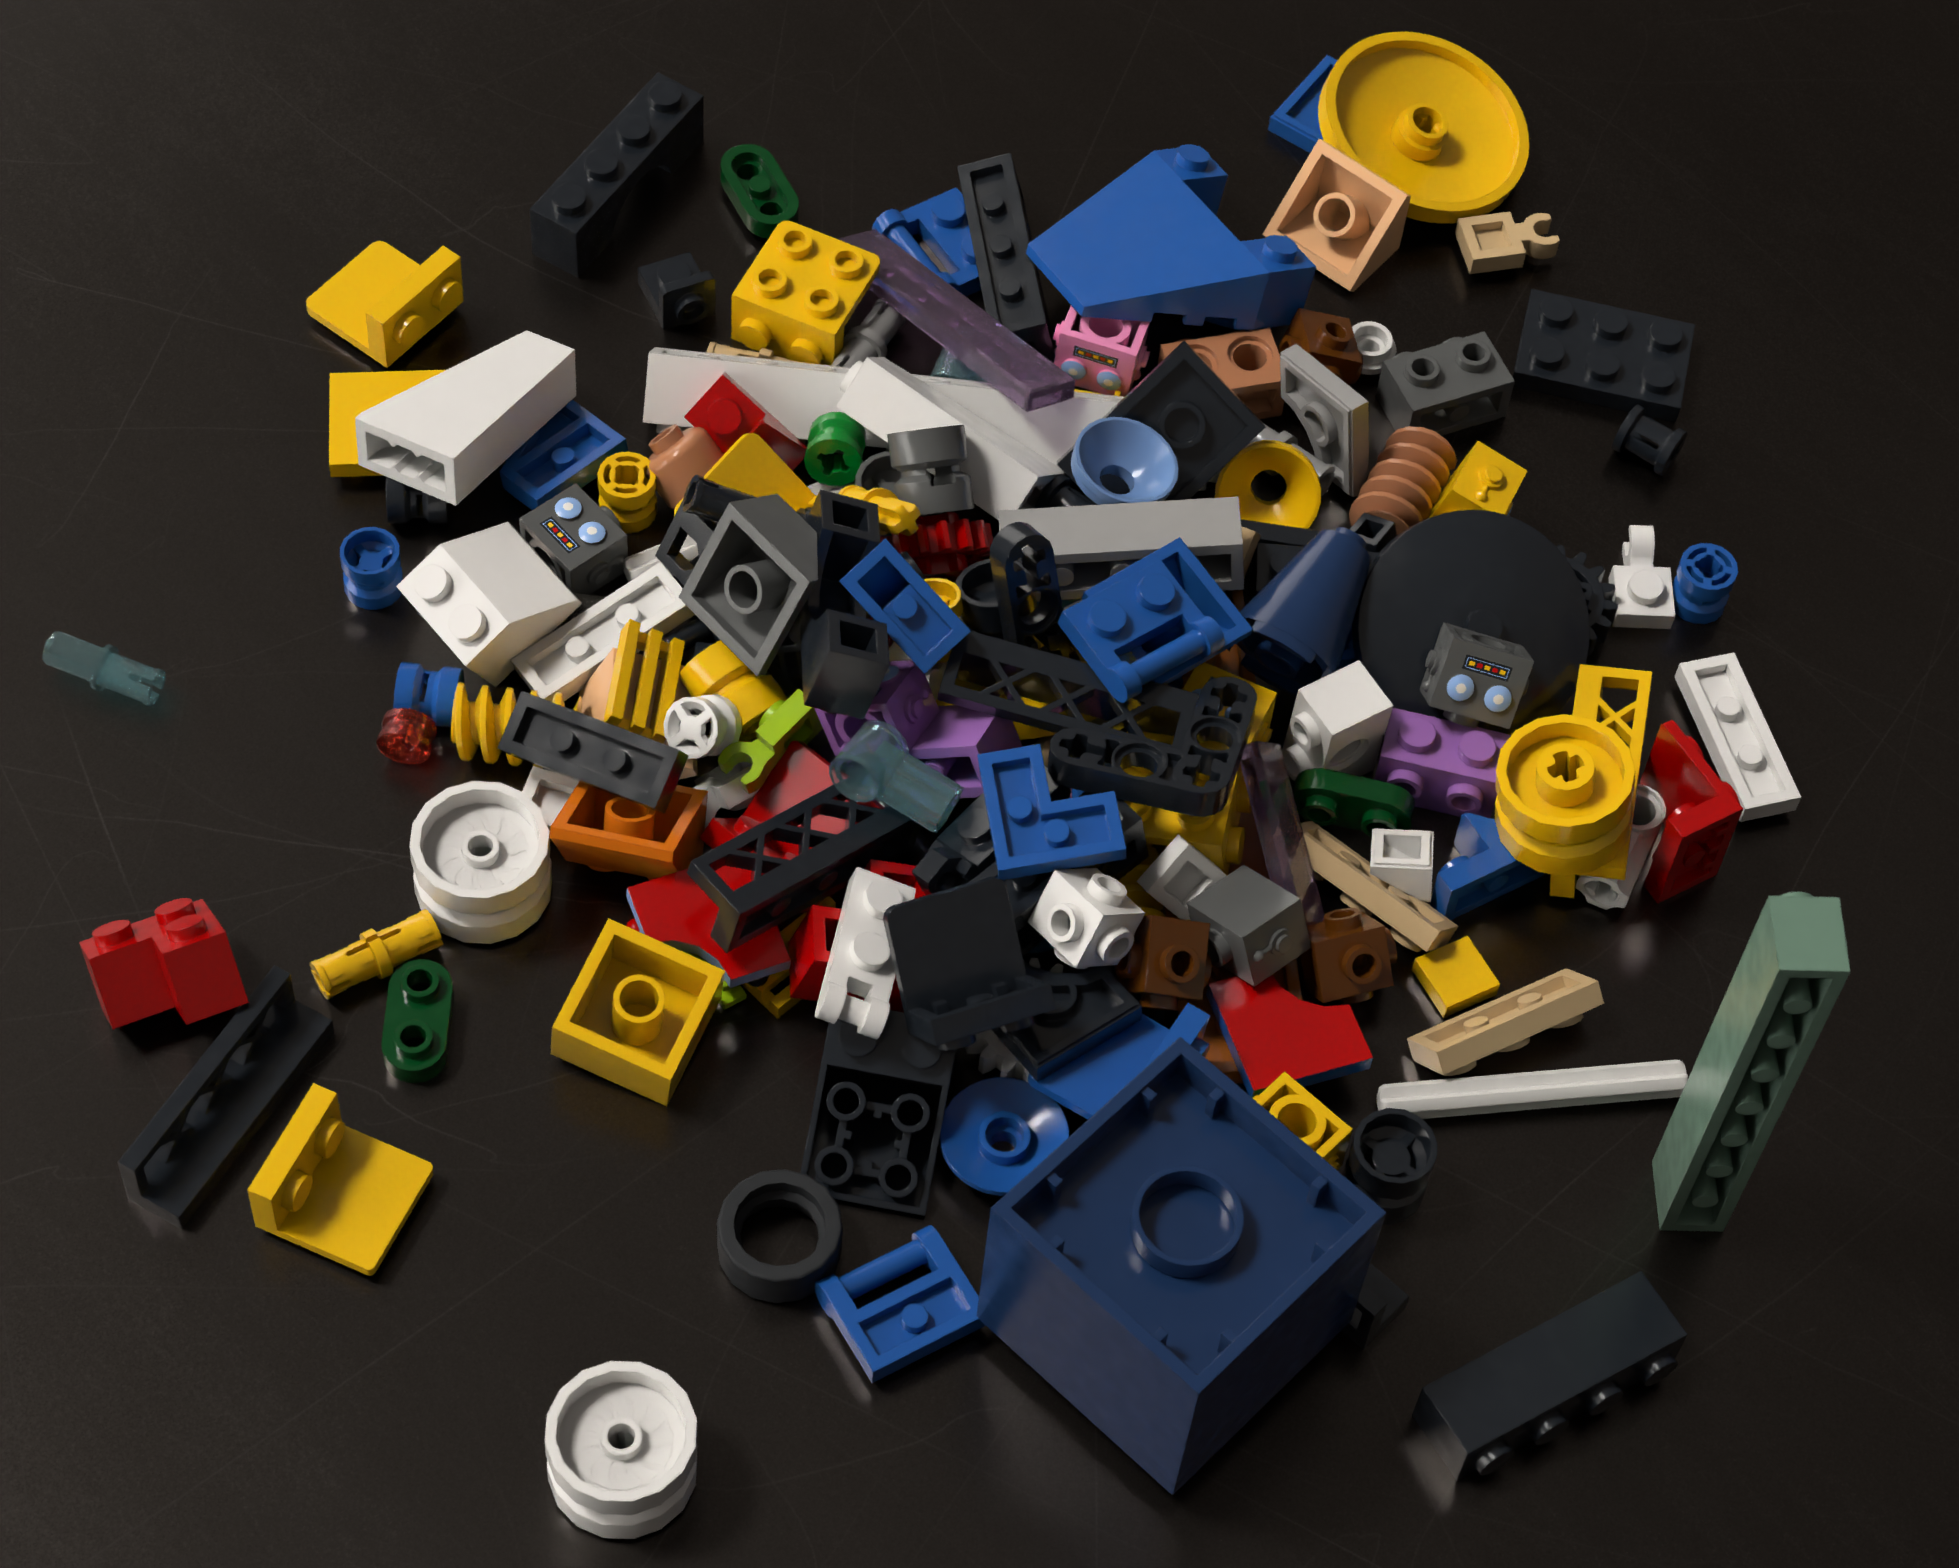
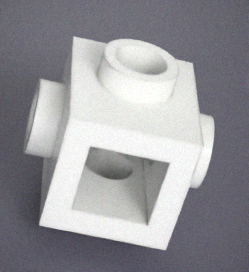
(1086, 917)

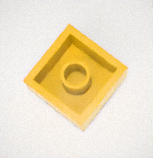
(637, 1012)

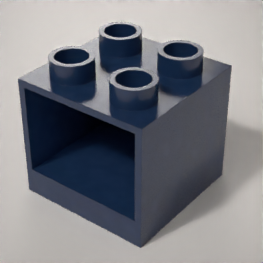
(1176, 1263)

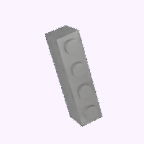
(1106, 538)

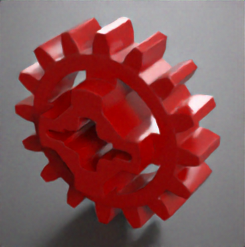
(945, 544)

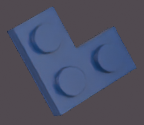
(1041, 834)

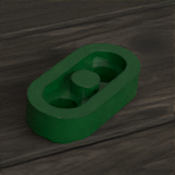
(766, 196)
(1352, 801)
(418, 1015)

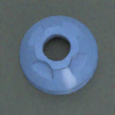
(1128, 451)

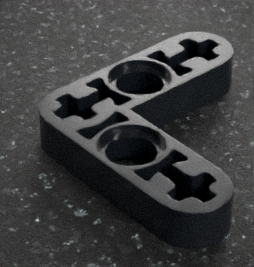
(1014, 585)
(1174, 769)

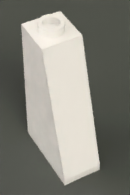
(894, 401)
(468, 418)

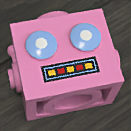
(1101, 352)

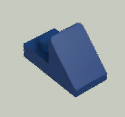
(906, 603)
(1481, 871)

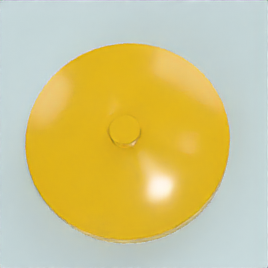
(1427, 123)

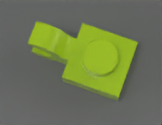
(778, 727)

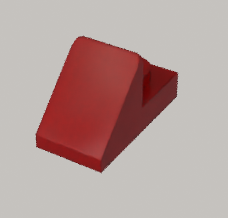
(730, 412)

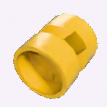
(723, 673)

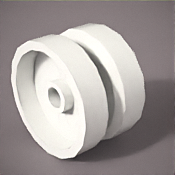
(481, 861)
(621, 1449)

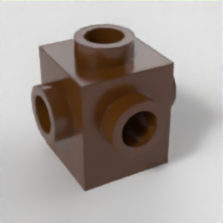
(1328, 341)
(1347, 957)
(1166, 962)

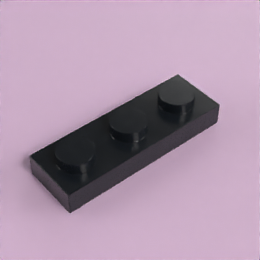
(593, 752)

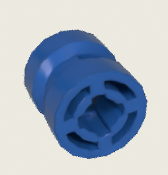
(371, 568)
(1703, 583)
(427, 690)

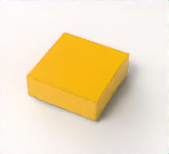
(1455, 976)

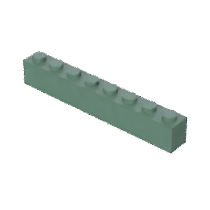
(1750, 1060)

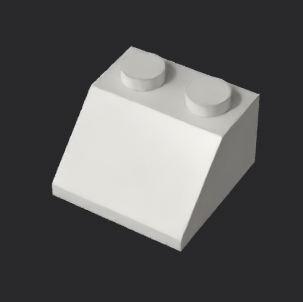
(489, 598)

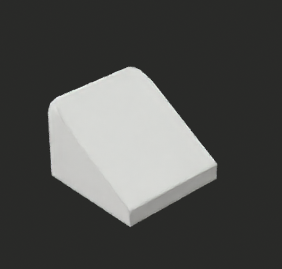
(1404, 860)

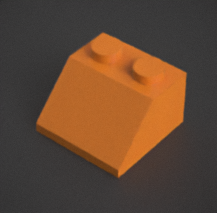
(627, 836)

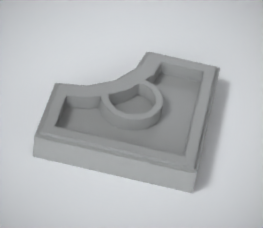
(1331, 415)

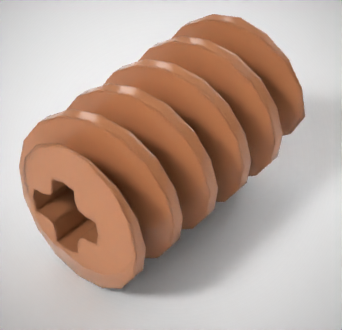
(1406, 478)

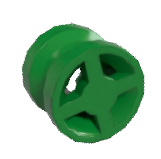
(832, 433)

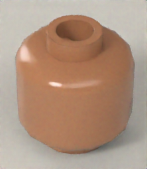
(679, 458)

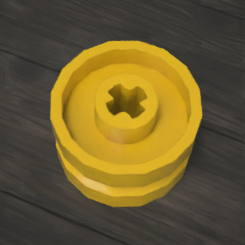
(1564, 794)

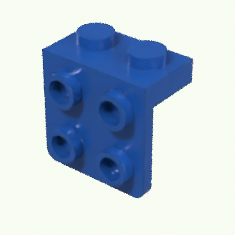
(1106, 1069)

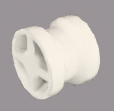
(687, 723)

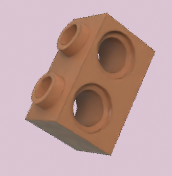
(1245, 363)

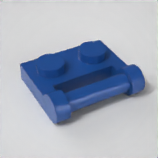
(944, 229)
(1131, 615)
(910, 1319)

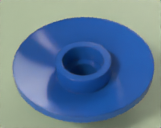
(997, 1112)

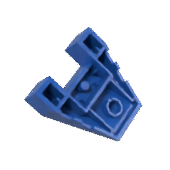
(1160, 248)

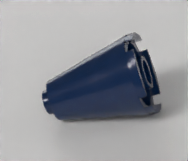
(1306, 612)

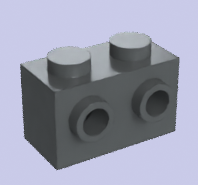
(1446, 386)

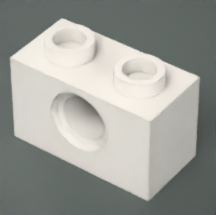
(1337, 723)

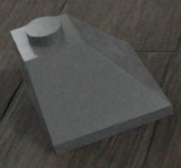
(754, 577)

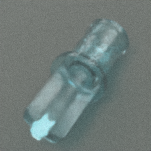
(103, 667)

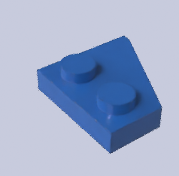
(560, 455)

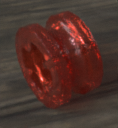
(406, 736)

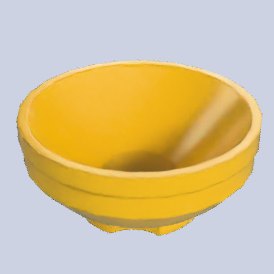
(1302, 495)

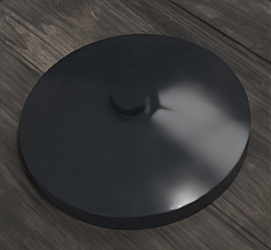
(1482, 577)

